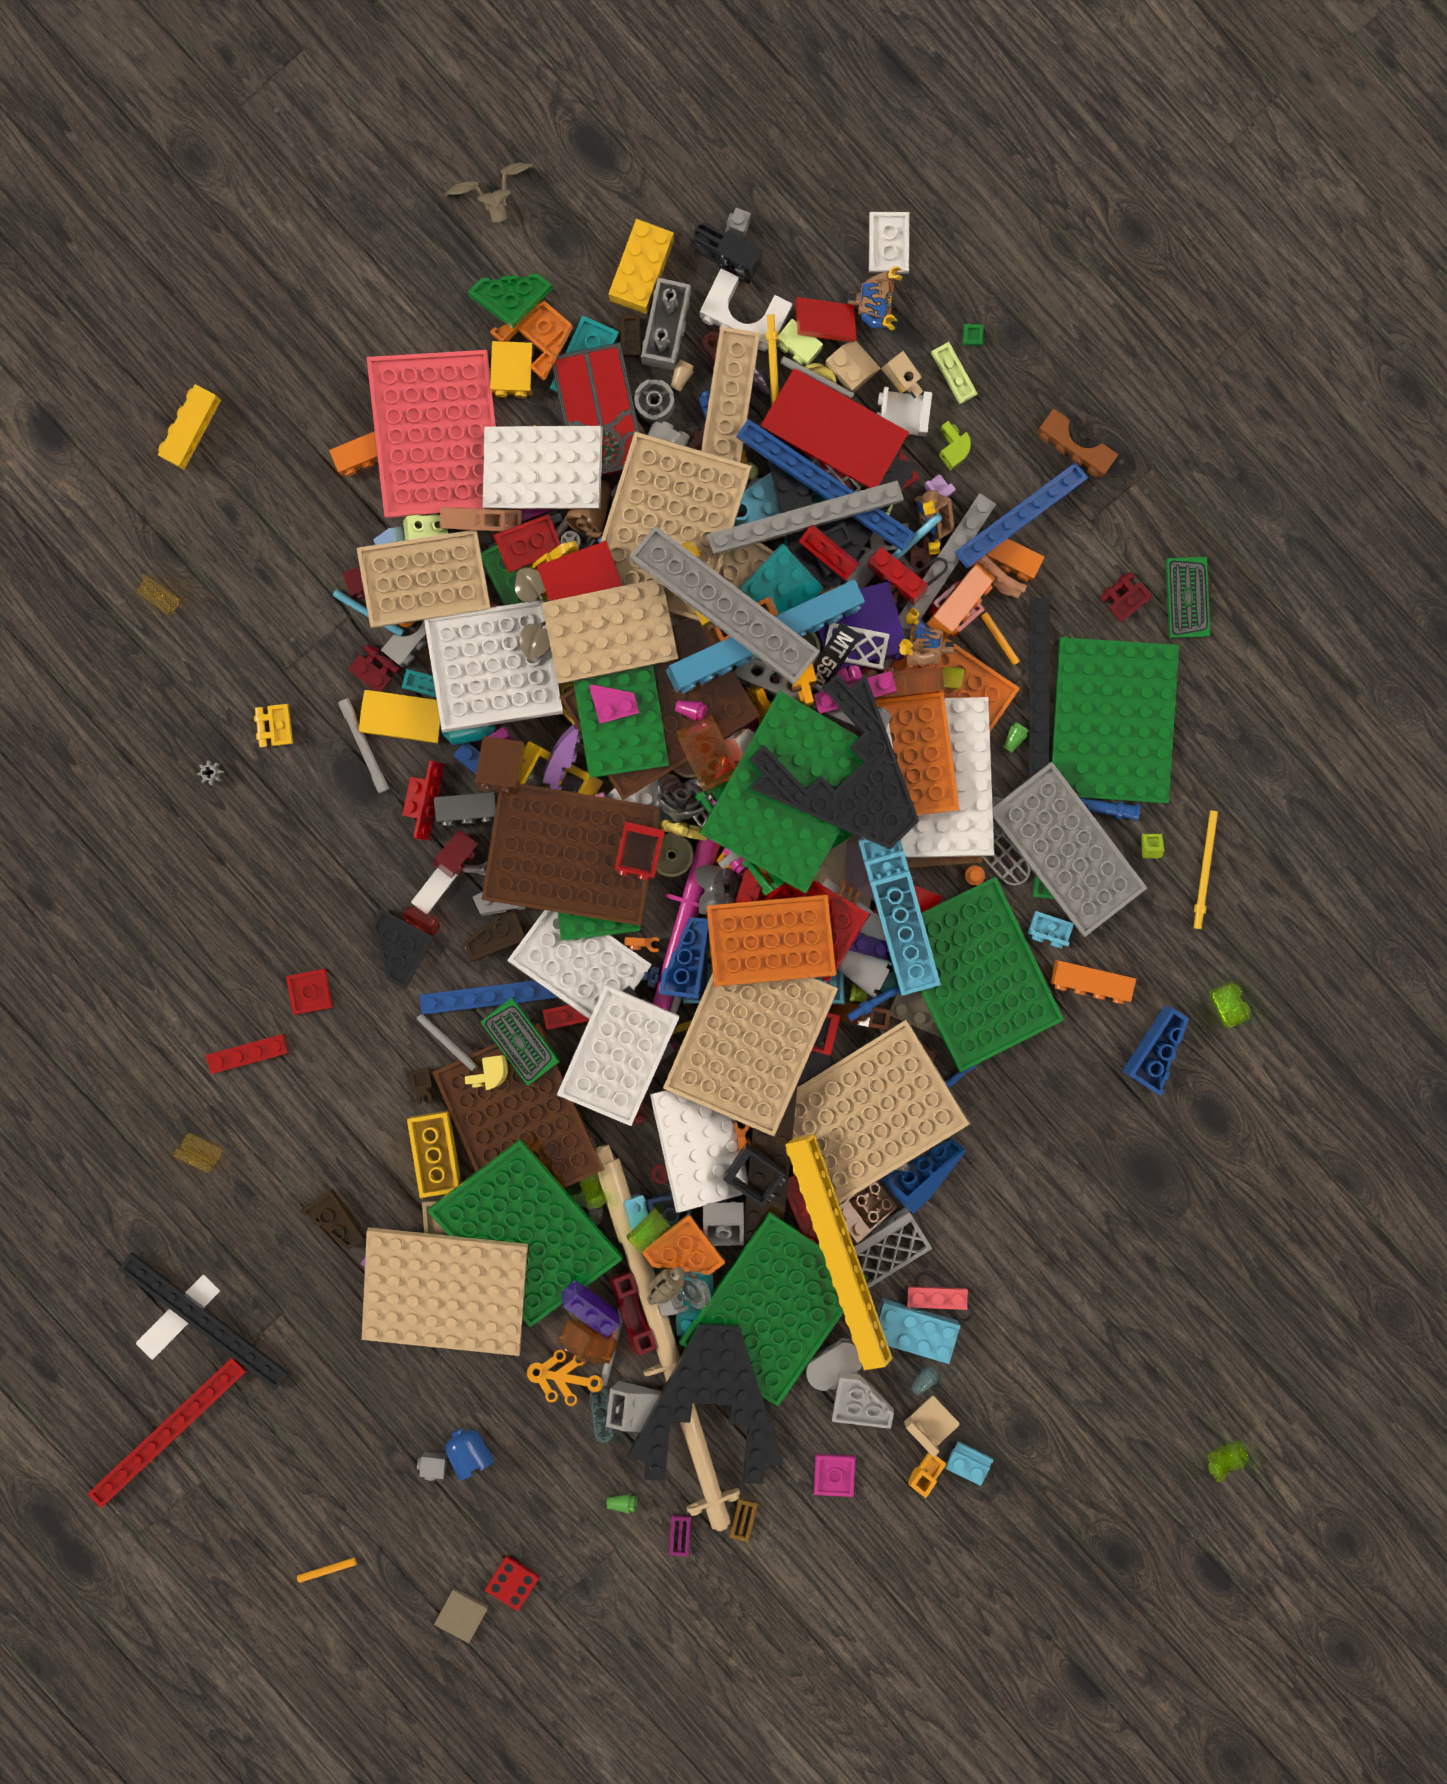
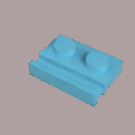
(969, 1463)

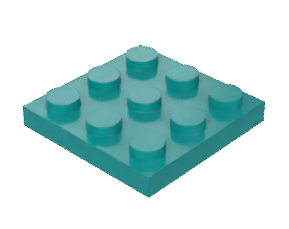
(782, 580)

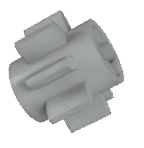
(207, 768)

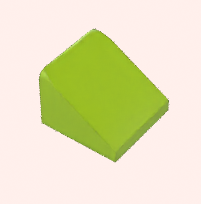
(953, 677)
(1152, 846)

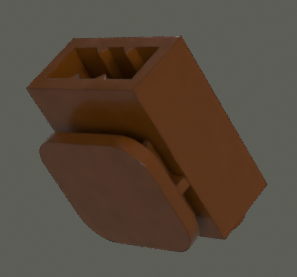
(499, 765)

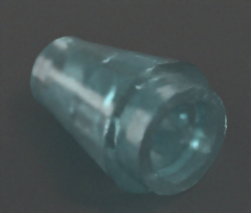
(925, 1380)

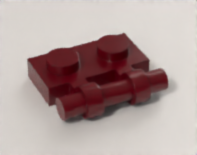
(1130, 601)
(369, 673)

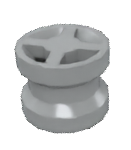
(570, 536)

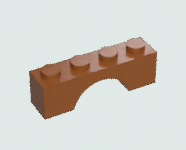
(1056, 431)

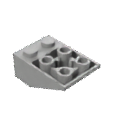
(630, 1406)

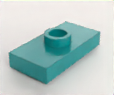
(419, 683)

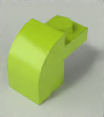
(959, 446)

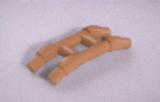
(1003, 582)

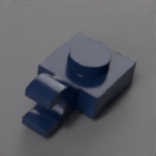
(652, 976)

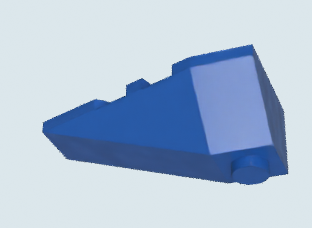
(688, 967)
(924, 1176)

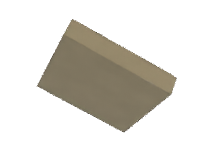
(461, 1615)

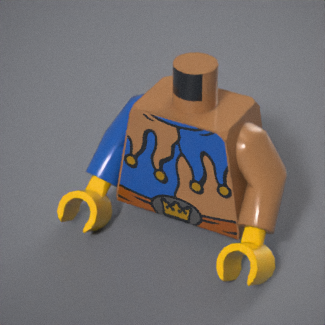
(876, 299)
(927, 507)
(924, 643)

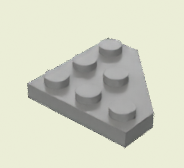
(860, 1403)

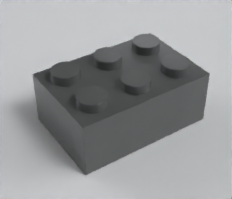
(466, 808)

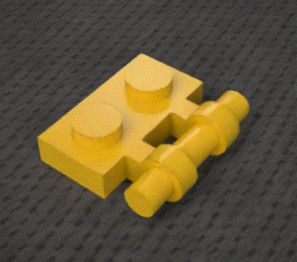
(279, 723)

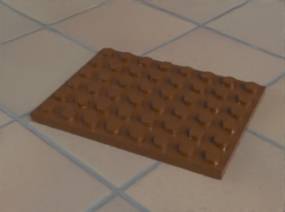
(722, 695)
(562, 853)
(535, 1113)

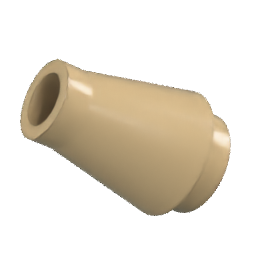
(681, 375)

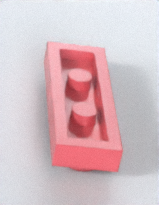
(937, 1297)

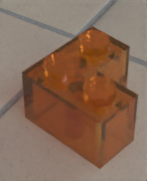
(587, 1343)

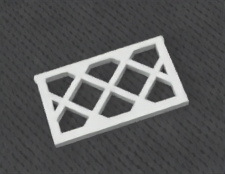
(868, 634)

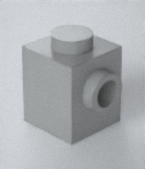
(432, 1465)

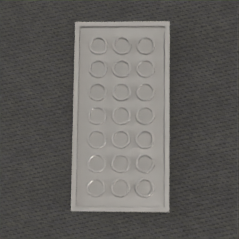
(1067, 849)

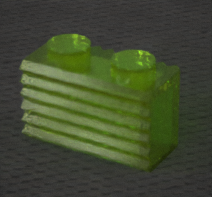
(1229, 1004)
(648, 1230)

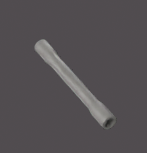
(376, 775)

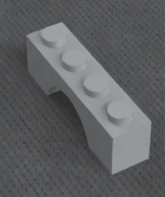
(402, 648)

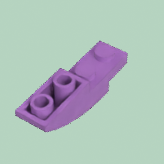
(561, 756)

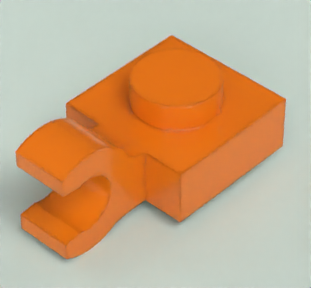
(635, 943)
(741, 1135)

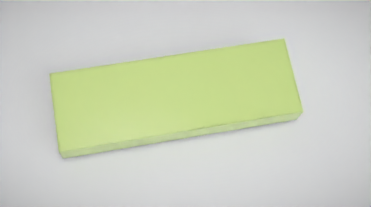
(954, 373)

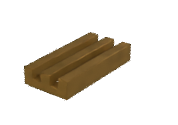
(747, 1503)

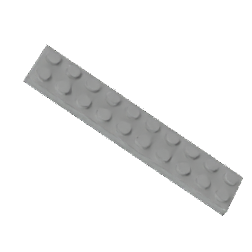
(724, 605)

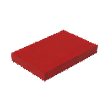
(825, 319)
(527, 542)

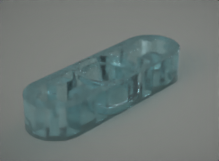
(597, 1428)

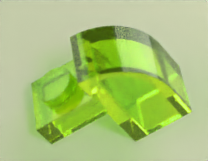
(593, 1192)
(1226, 1459)

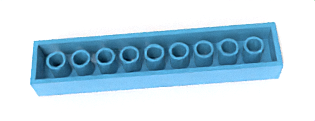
(803, 618)

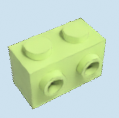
(801, 347)
(422, 526)

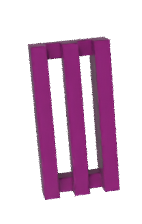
(680, 1518)

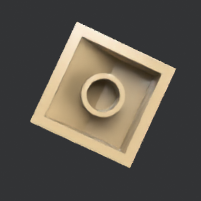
(852, 366)

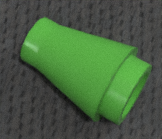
(1015, 737)
(623, 1503)

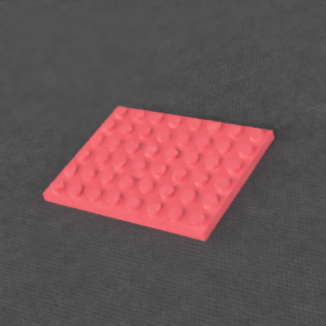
(430, 429)

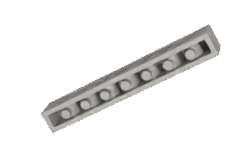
(747, 678)

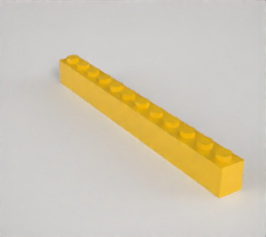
(839, 1251)

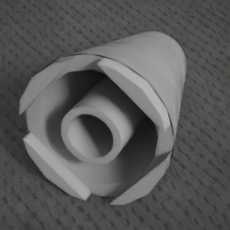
(865, 971)

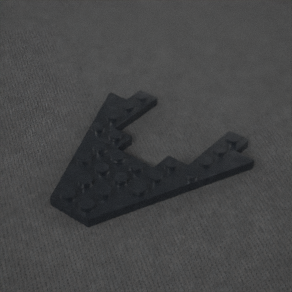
(794, 494)
(871, 799)
(710, 1371)

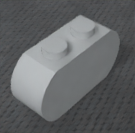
(826, 1365)

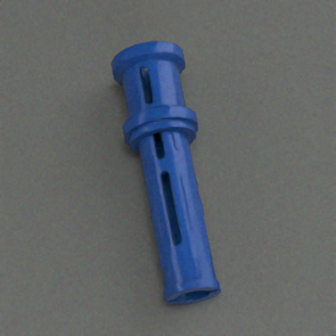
(1120, 809)

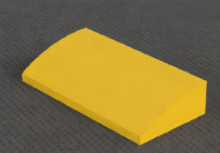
(400, 716)

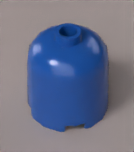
(467, 1452)

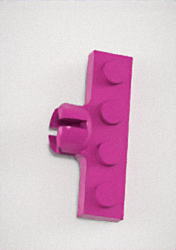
(879, 684)

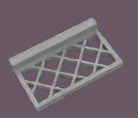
(881, 1232)

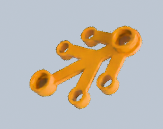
(560, 1377)

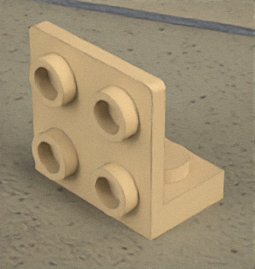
(931, 1424)

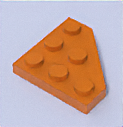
(684, 1247)

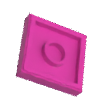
(834, 1475)

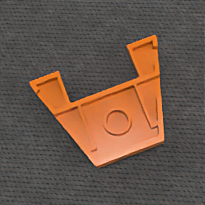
(545, 330)

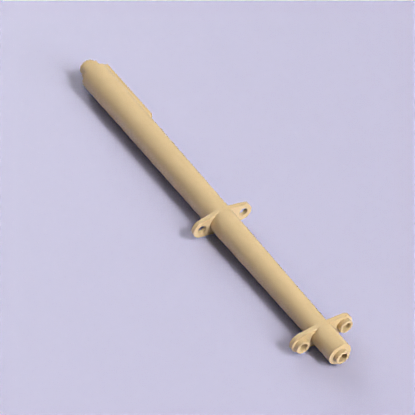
(617, 1191)

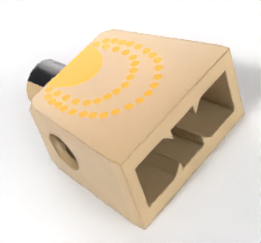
(900, 367)

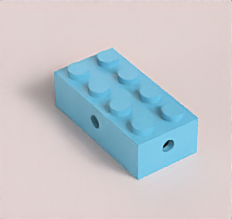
(918, 1330)

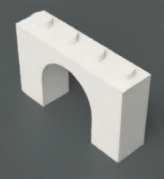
(716, 309)

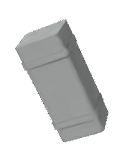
(666, 324)

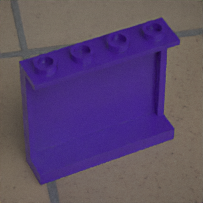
(878, 615)

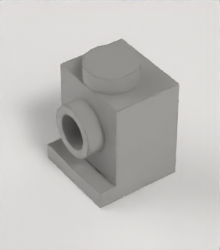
(738, 222)
(673, 1306)

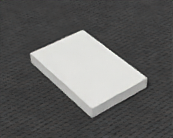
(888, 241)

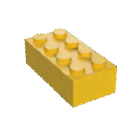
(641, 266)
(434, 1153)

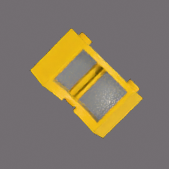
(534, 767)

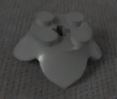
(677, 798)
(719, 884)

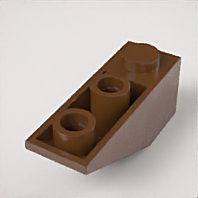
(877, 1018)

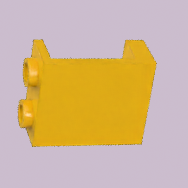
(511, 369)

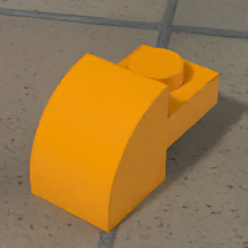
(804, 683)
(925, 1475)

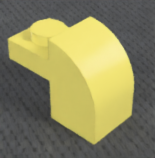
(494, 1074)

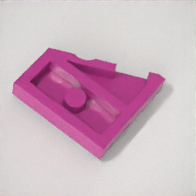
(613, 703)

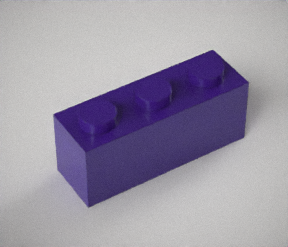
(590, 1308)

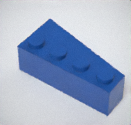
(1157, 1050)

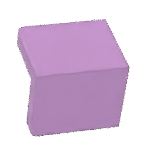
(940, 485)

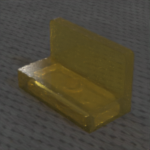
(158, 595)
(198, 1153)

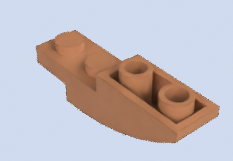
(479, 518)

